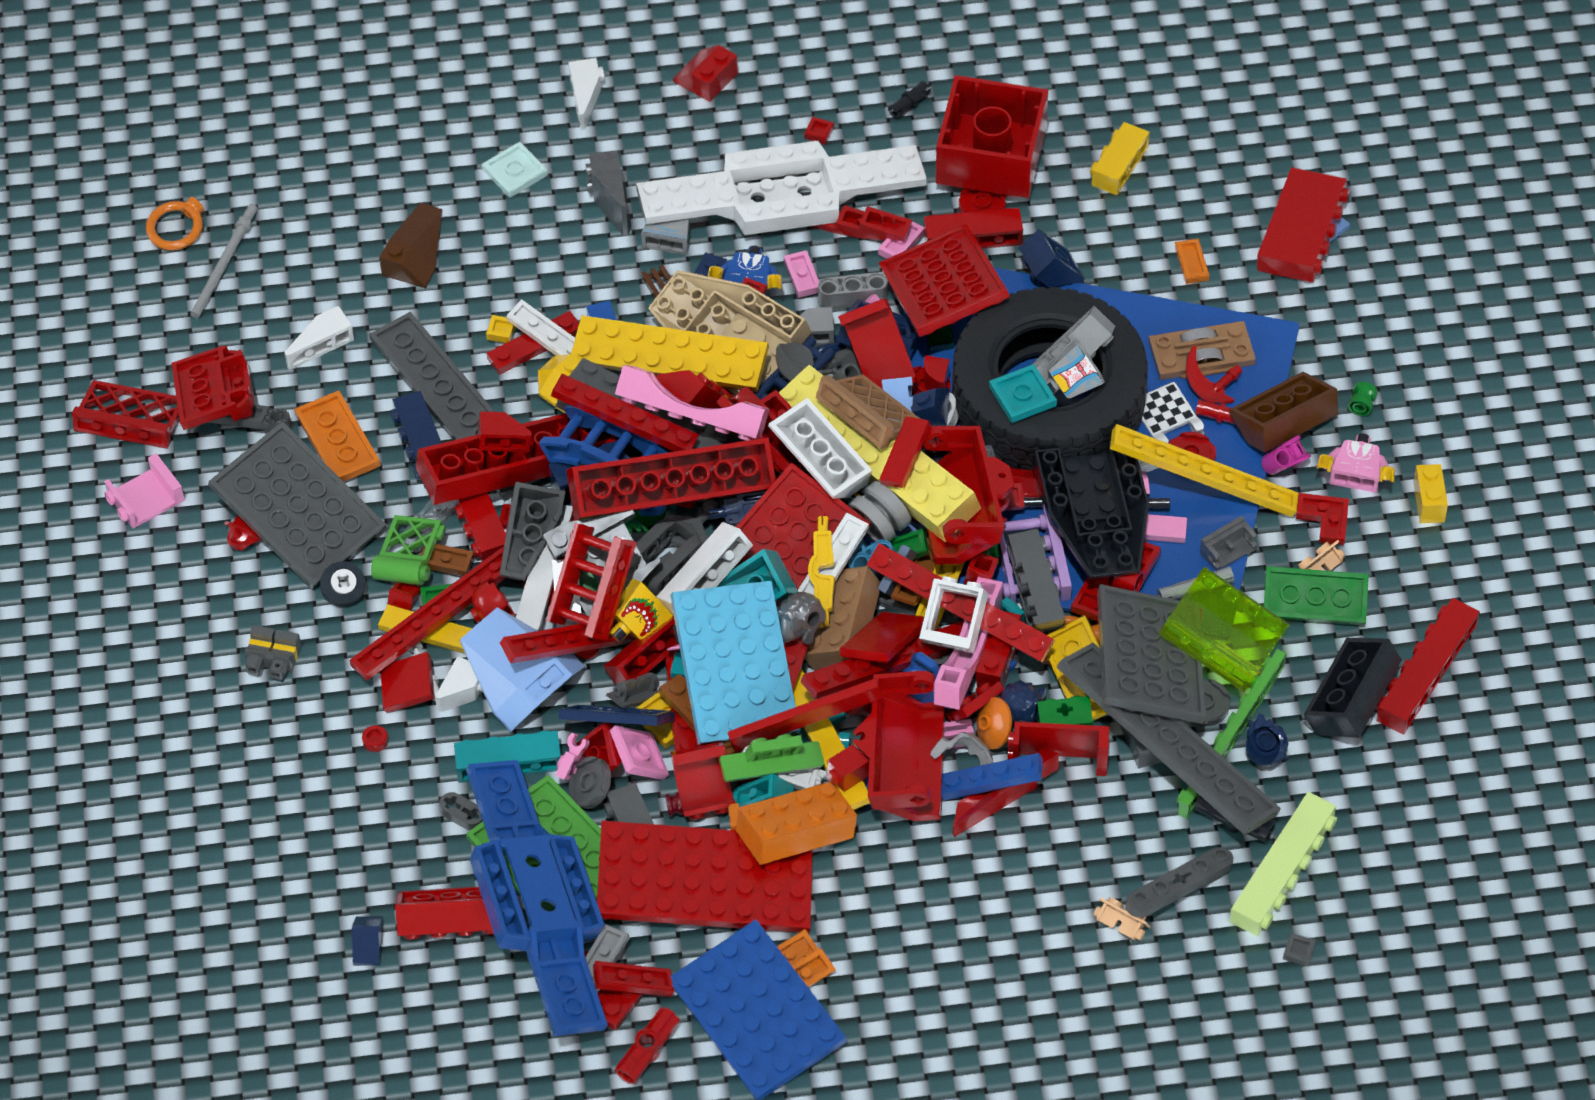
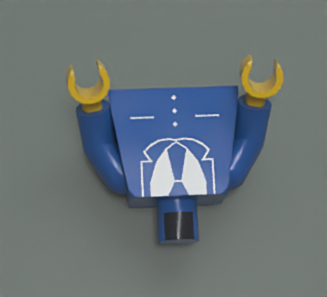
(749, 265)

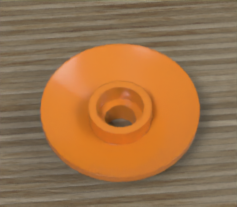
(994, 723)

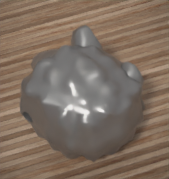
(800, 617)

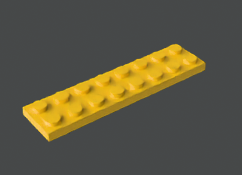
(665, 350)

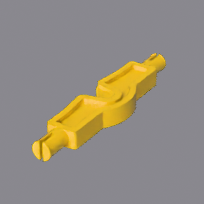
(822, 558)

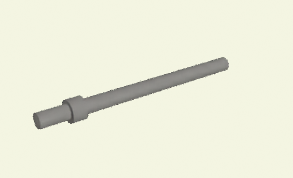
(242, 226)

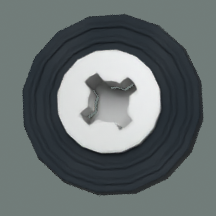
(338, 592)

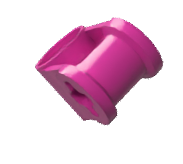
(1287, 454)

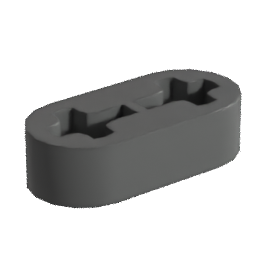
(460, 814)

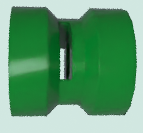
(1362, 398)

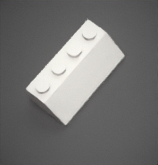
(822, 450)

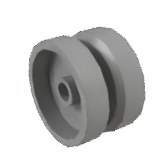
(882, 510)

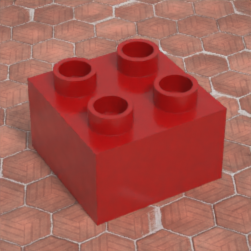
(991, 136)

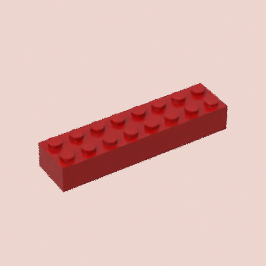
(461, 470)
(671, 478)

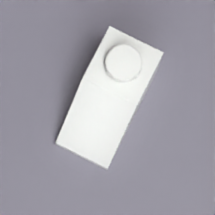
(458, 686)

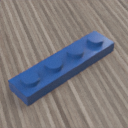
(992, 776)

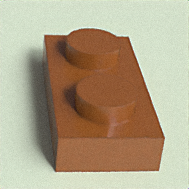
(450, 560)

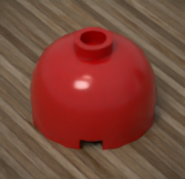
(487, 598)

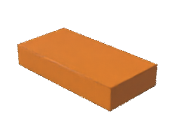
(1192, 261)

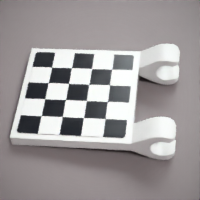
(1168, 410)

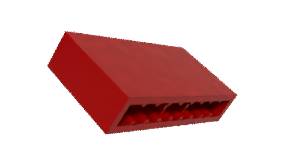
(1303, 225)

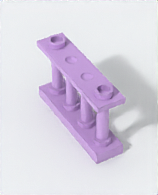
(1056, 557)

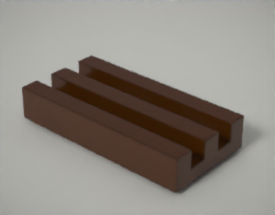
(647, 278)

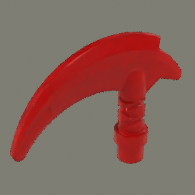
(1205, 388)

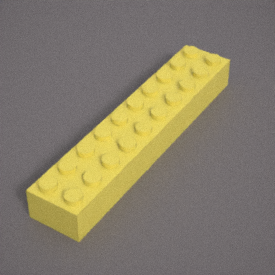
(930, 492)

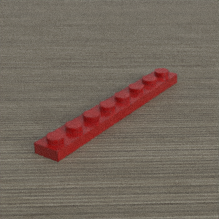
(425, 619)
(994, 620)
(857, 671)

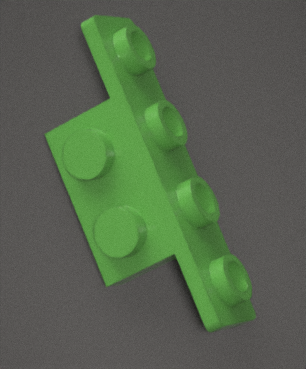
(773, 756)

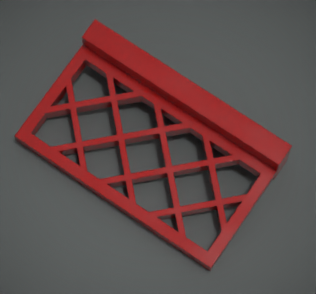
(125, 426)

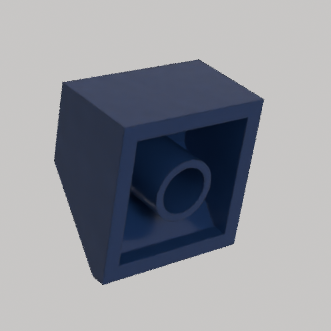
(1049, 261)

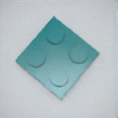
(1022, 393)

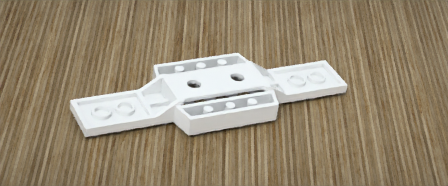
(783, 206)

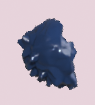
(1266, 742)

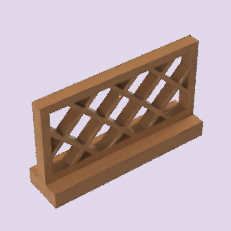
(857, 408)

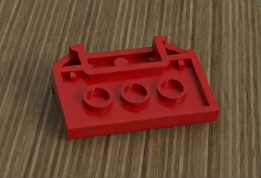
(213, 387)

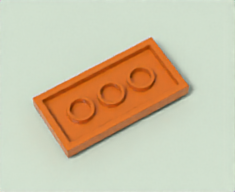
(337, 436)

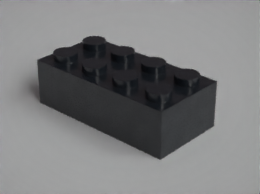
(1352, 687)

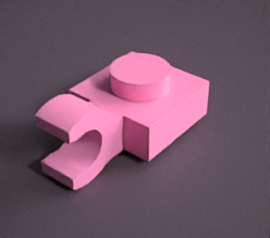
(568, 762)

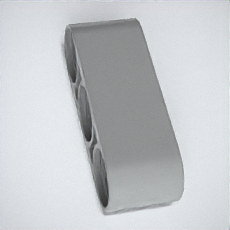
(845, 290)

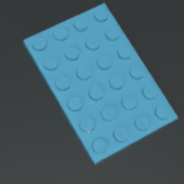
(732, 657)

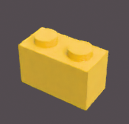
(1430, 493)

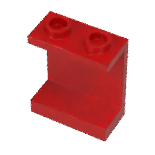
(701, 780)

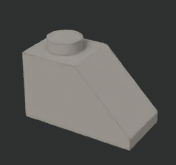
(821, 324)

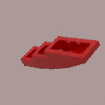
(868, 224)

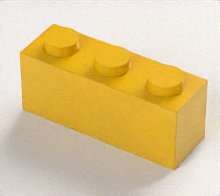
(1119, 158)

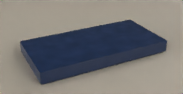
(617, 715)

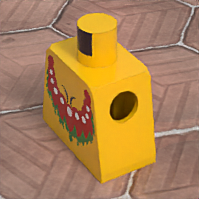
(638, 612)

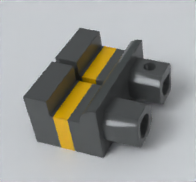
(272, 650)

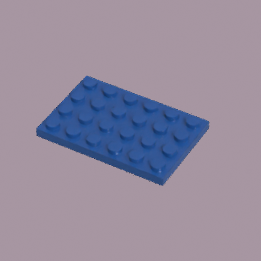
(757, 1010)

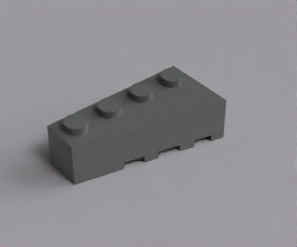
(1035, 581)

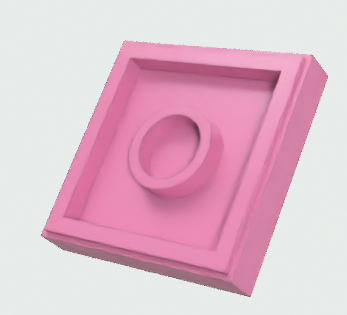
(639, 752)

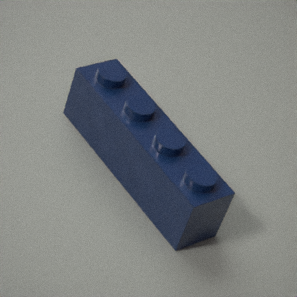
(415, 425)

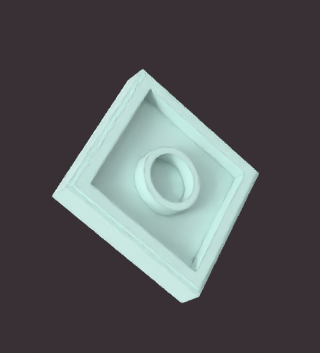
(514, 169)

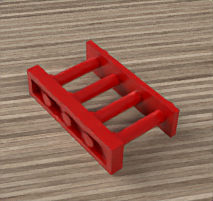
(610, 586)

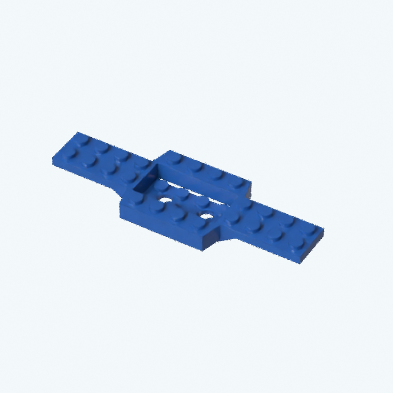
(556, 936)

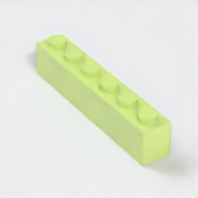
(1282, 864)

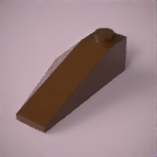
(414, 247)

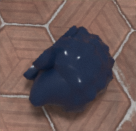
(1023, 700)

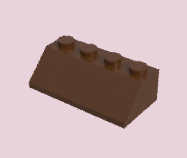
(1285, 411)

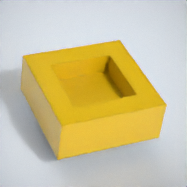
(500, 329)

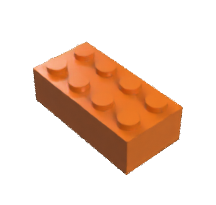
(796, 822)

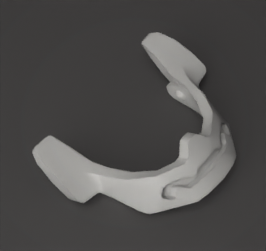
(974, 745)

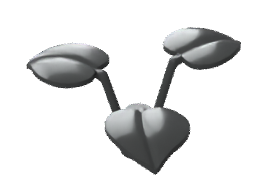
(795, 357)

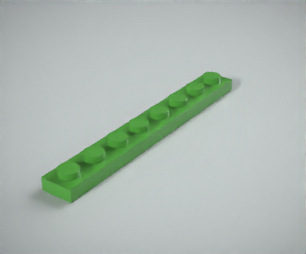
(1238, 721)

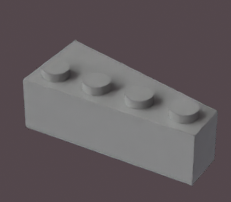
(1091, 331)

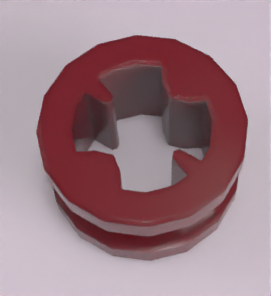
(673, 804)

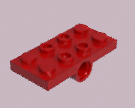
(1086, 599)

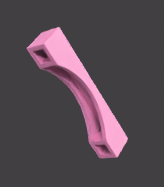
(643, 386)
(959, 669)

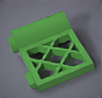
(403, 565)

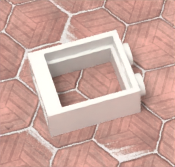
(950, 641)

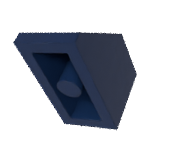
(932, 406)

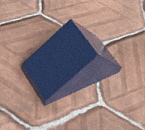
(367, 940)

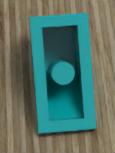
(761, 789)

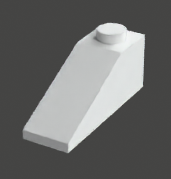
(586, 87)
(321, 336)

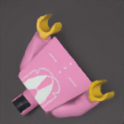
(1357, 465)

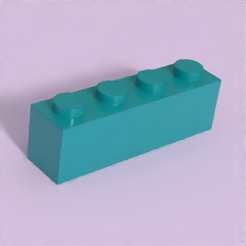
(533, 751)

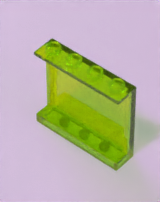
(1223, 629)

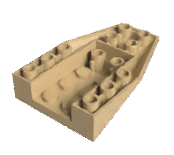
(728, 310)

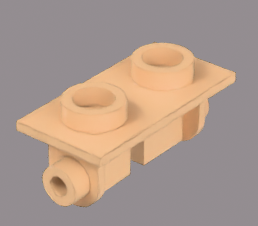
(1327, 556)
(1112, 912)

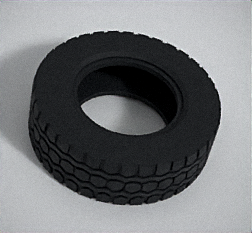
(1026, 328)

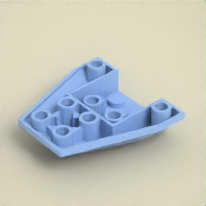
(516, 687)

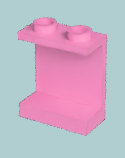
(146, 494)

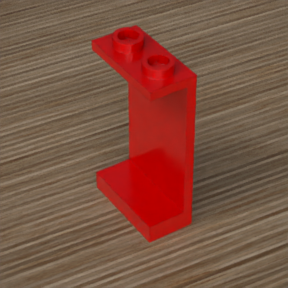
(878, 343)
(1065, 739)

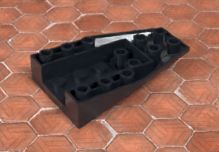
(1096, 507)

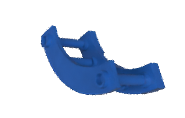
(574, 452)

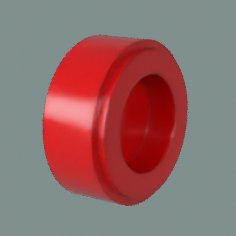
(375, 738)

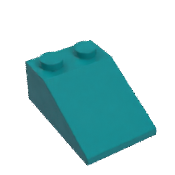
(760, 568)

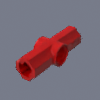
(639, 1057)

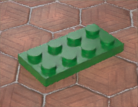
(1316, 595)

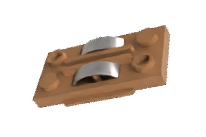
(1216, 352)

